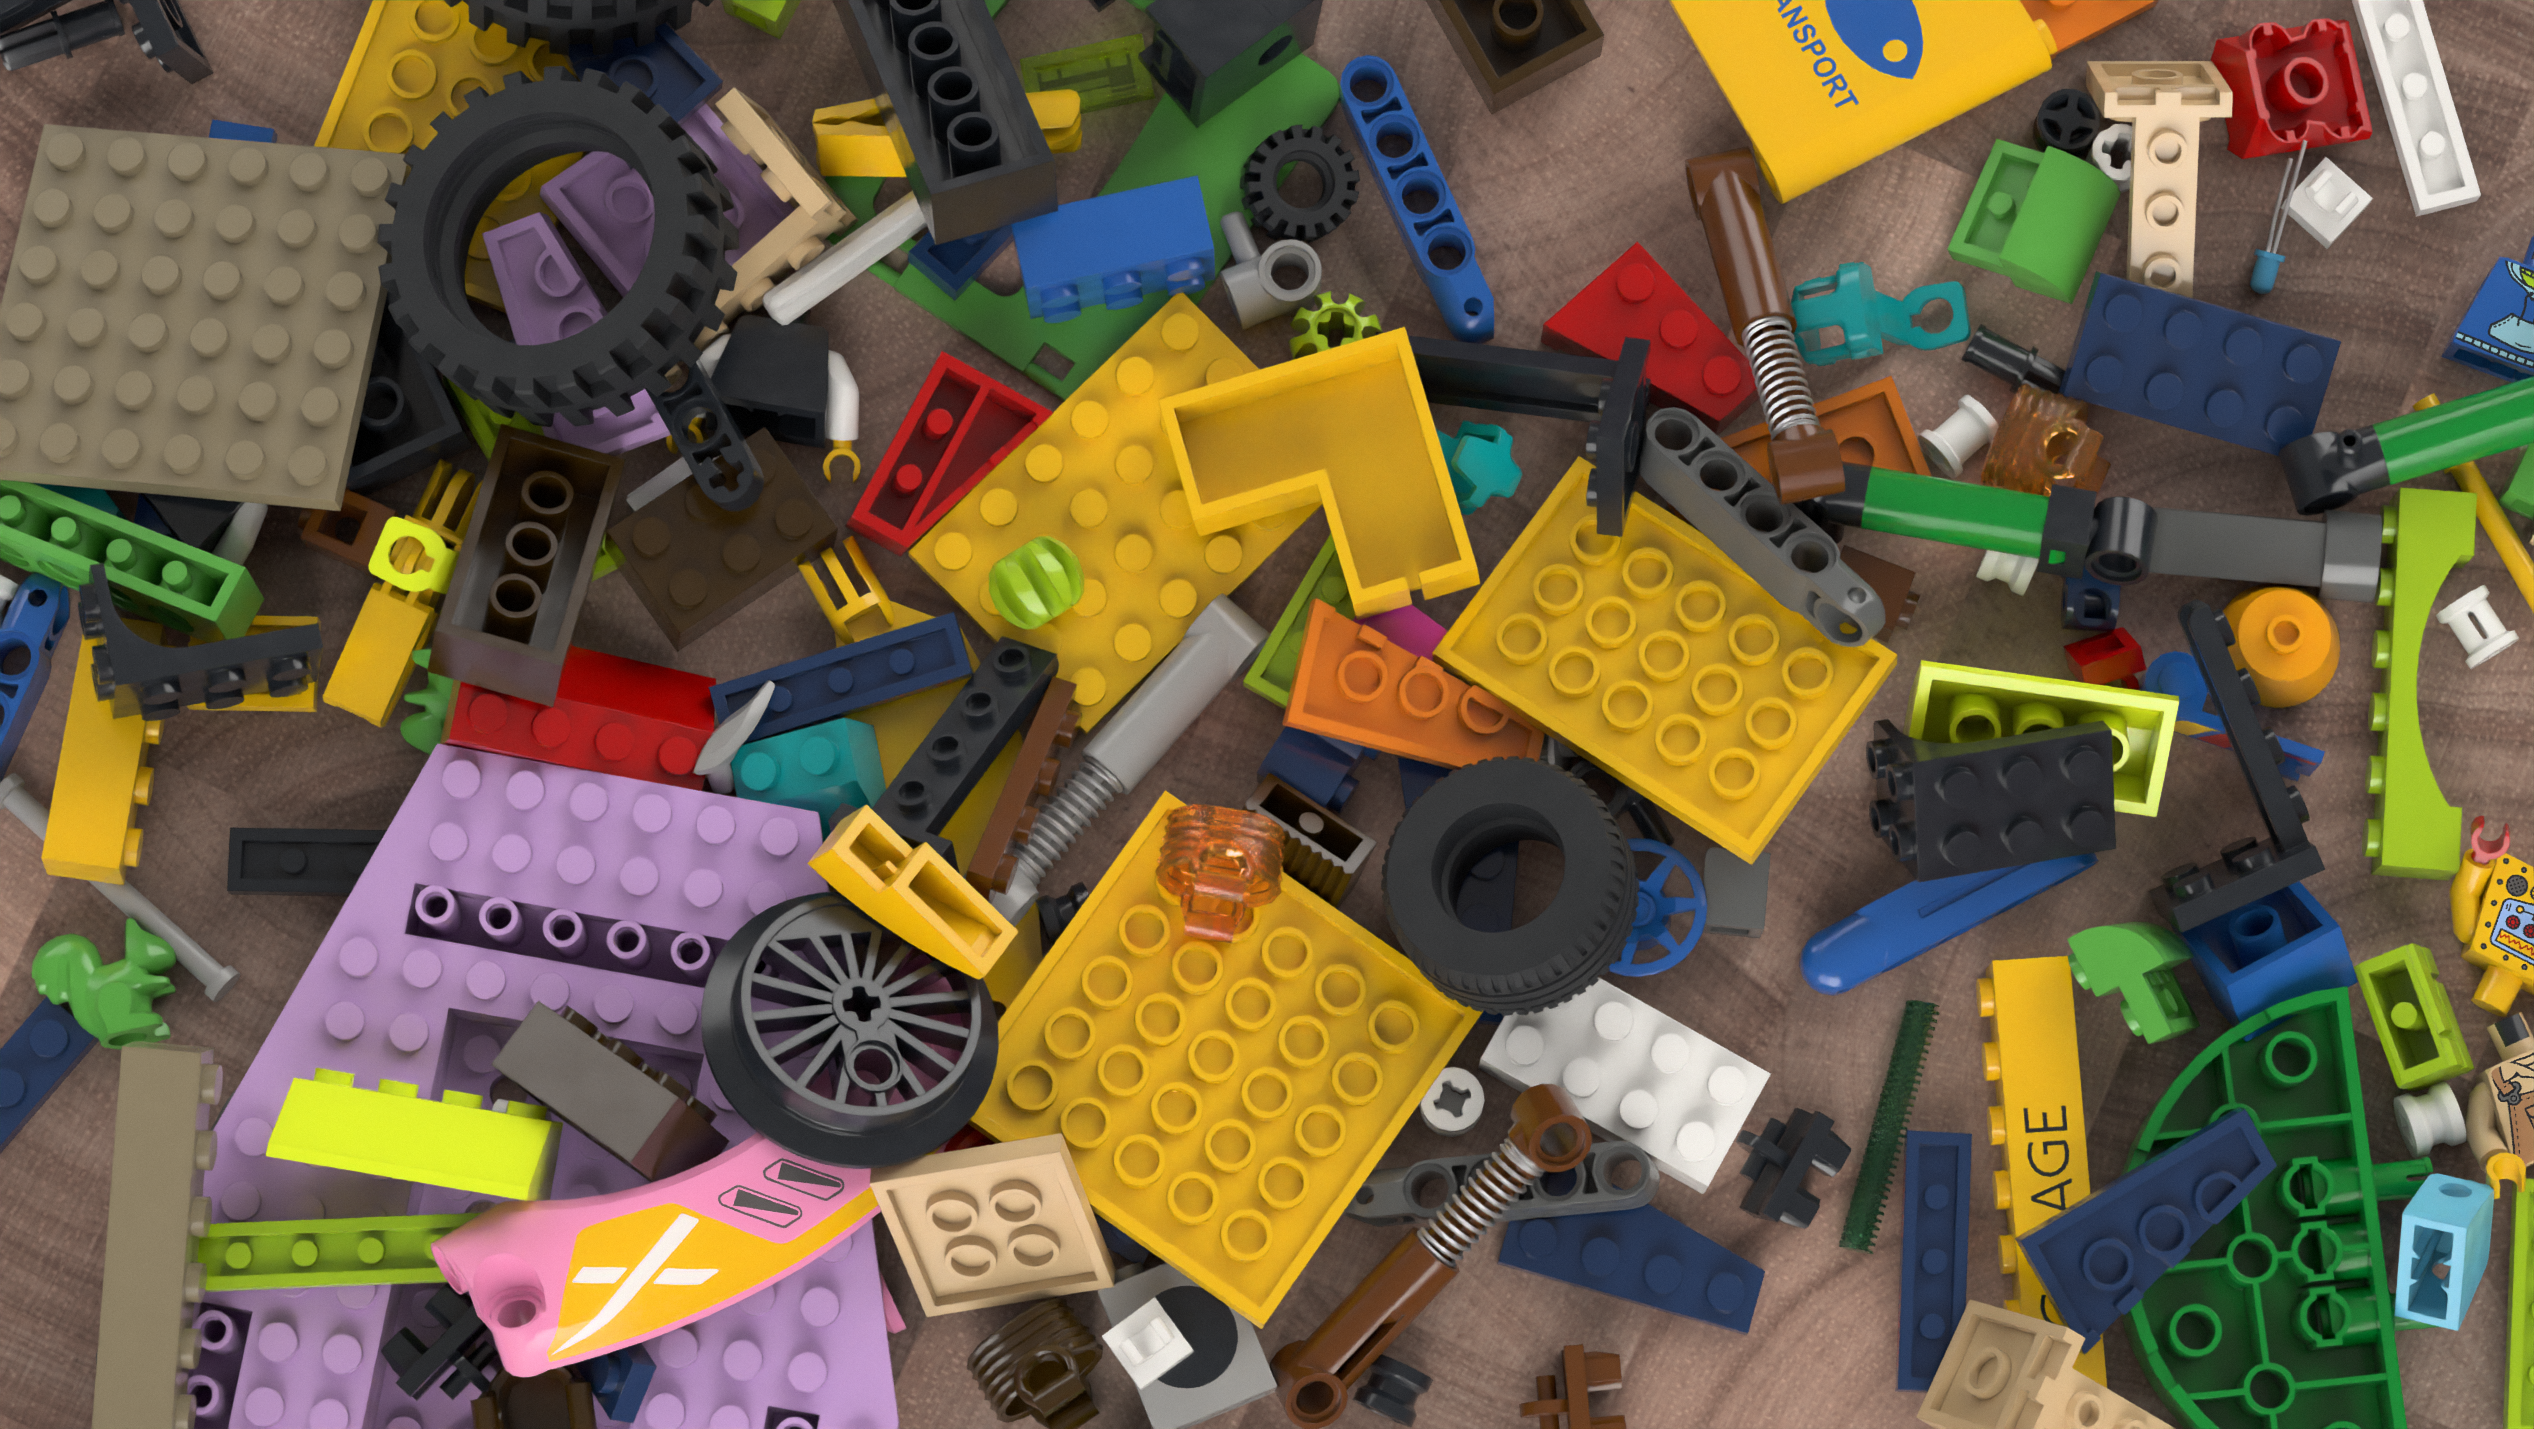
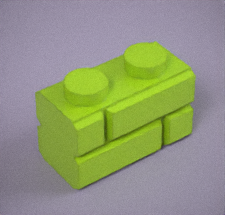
(2413, 1017)

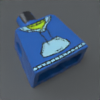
(2499, 322)

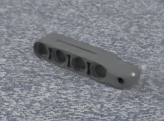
(1749, 503)
(1399, 1189)

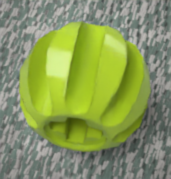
(1317, 325)
(1036, 582)

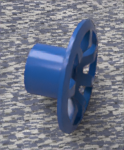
(1655, 913)

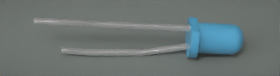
(2268, 262)

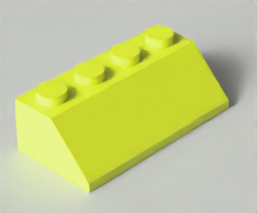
(1983, 704)
(417, 1137)

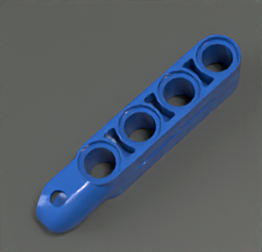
(1454, 290)
(34, 628)
(1922, 918)

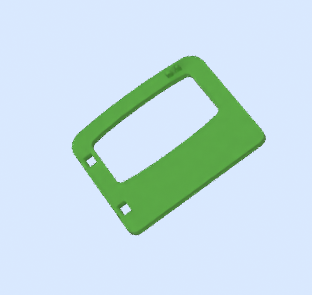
(1163, 152)

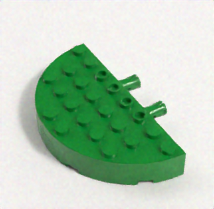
(2288, 1297)

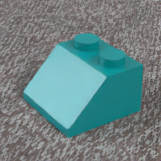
(813, 769)

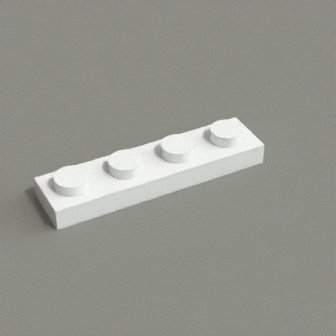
(2417, 104)

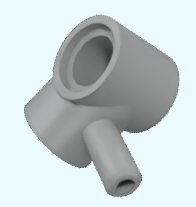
(1250, 282)

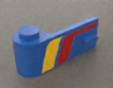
(2179, 676)

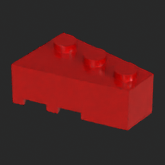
(1689, 356)
(941, 452)

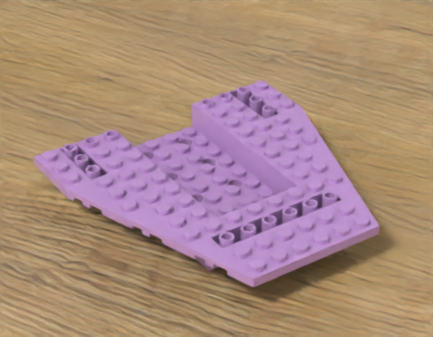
(476, 905)

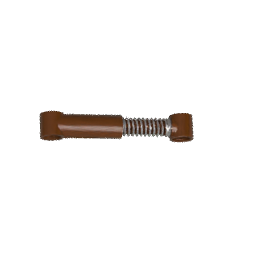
(1728, 202)
(1425, 1260)

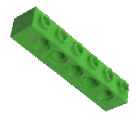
(142, 567)

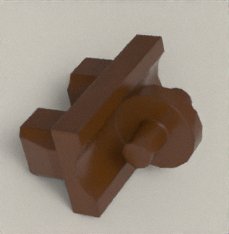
(1582, 1375)

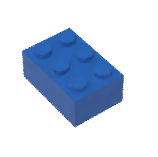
(1115, 250)

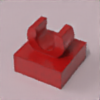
(2106, 659)

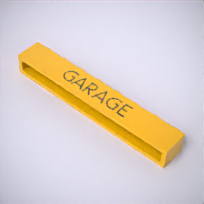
(2035, 1117)

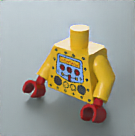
(2495, 919)

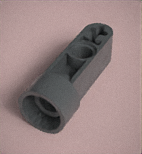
(2331, 554)

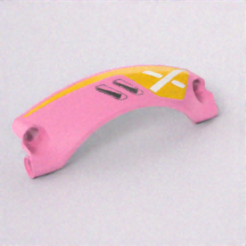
(648, 1259)

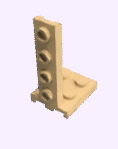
(2165, 111)
(797, 237)
(2020, 1375)

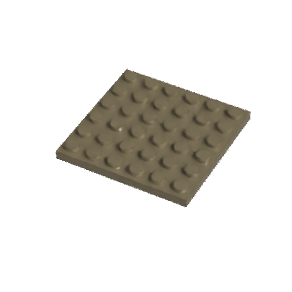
(193, 315)

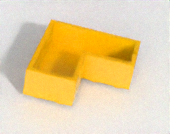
(1337, 432)

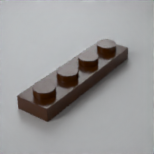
(1032, 774)

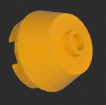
(2283, 642)

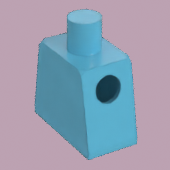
(2446, 1225)

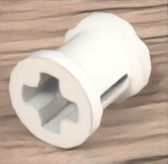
(2116, 138)
(1959, 436)
(2476, 605)

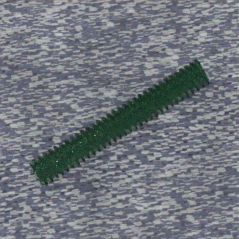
(1887, 1126)

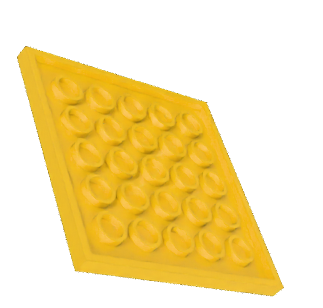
(1215, 1084)

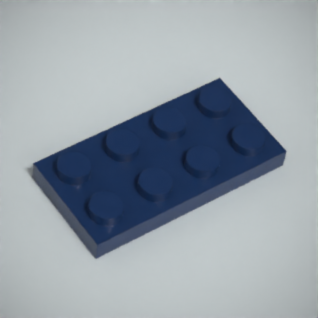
(2198, 365)

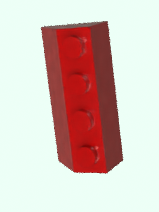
(606, 719)

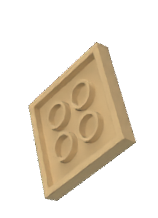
(993, 1225)

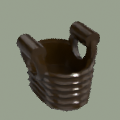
(1039, 1366)
(535, 1402)

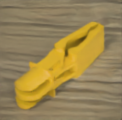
(856, 141)
(399, 621)

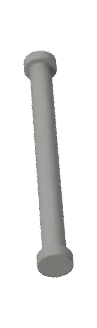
(129, 900)

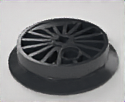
(861, 1029)

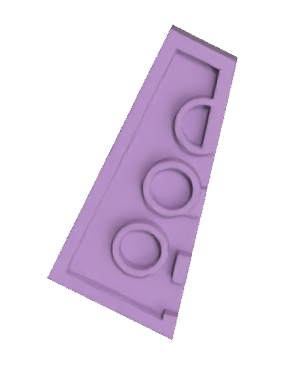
(551, 301)

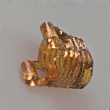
(2037, 433)
(1220, 857)

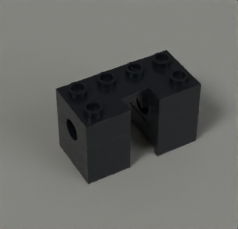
(1222, 48)

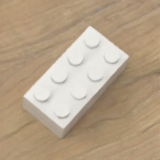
(1633, 1077)

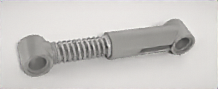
(1210, 656)

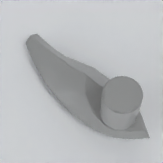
(728, 738)

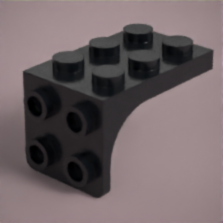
(161, 679)
(1992, 799)

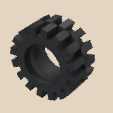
(1329, 161)

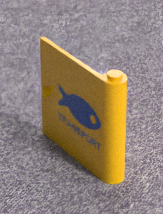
(1857, 77)

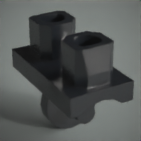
(1781, 1160)
(424, 1366)

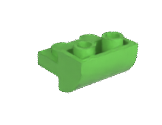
(2035, 219)
(2138, 963)

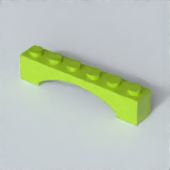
(2412, 823)

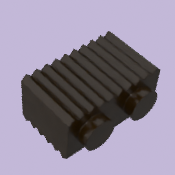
(1319, 846)

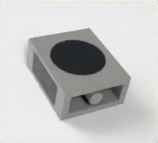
(1227, 1357)

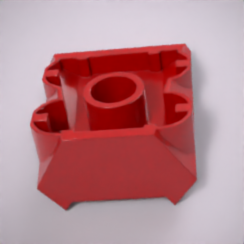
(2292, 88)

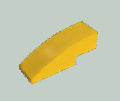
(913, 893)

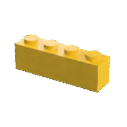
(100, 779)

